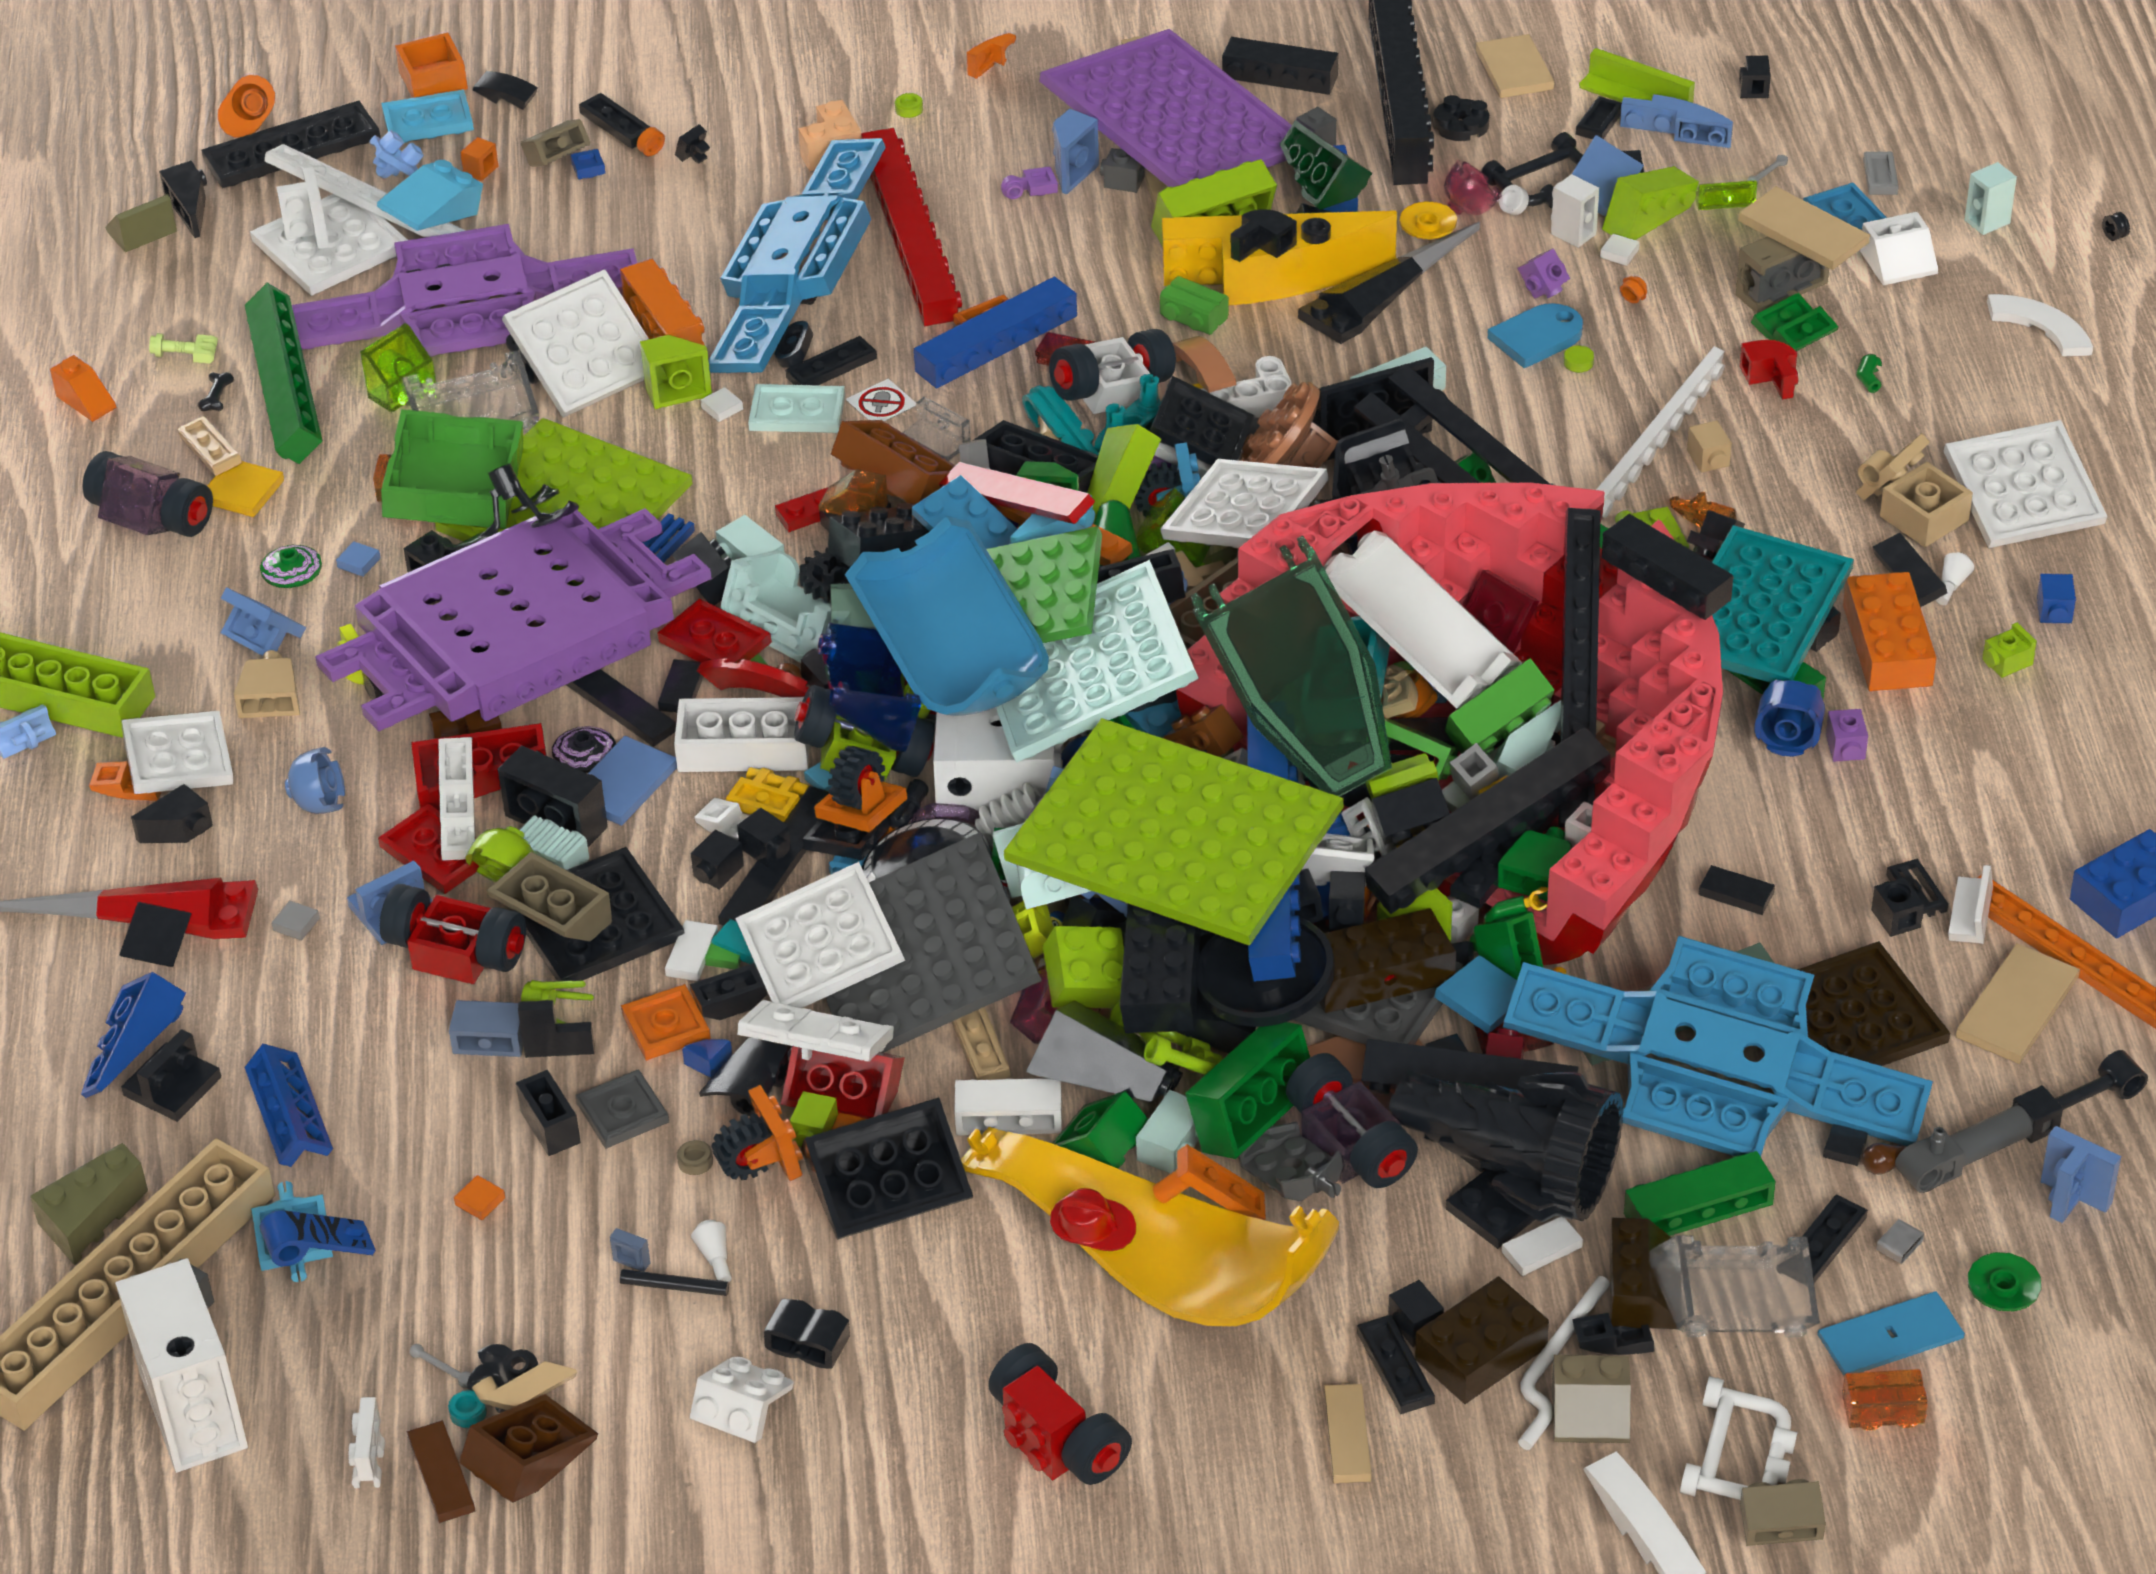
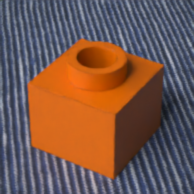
(479, 158)

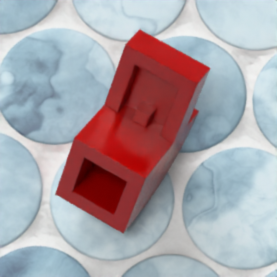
(1770, 361)

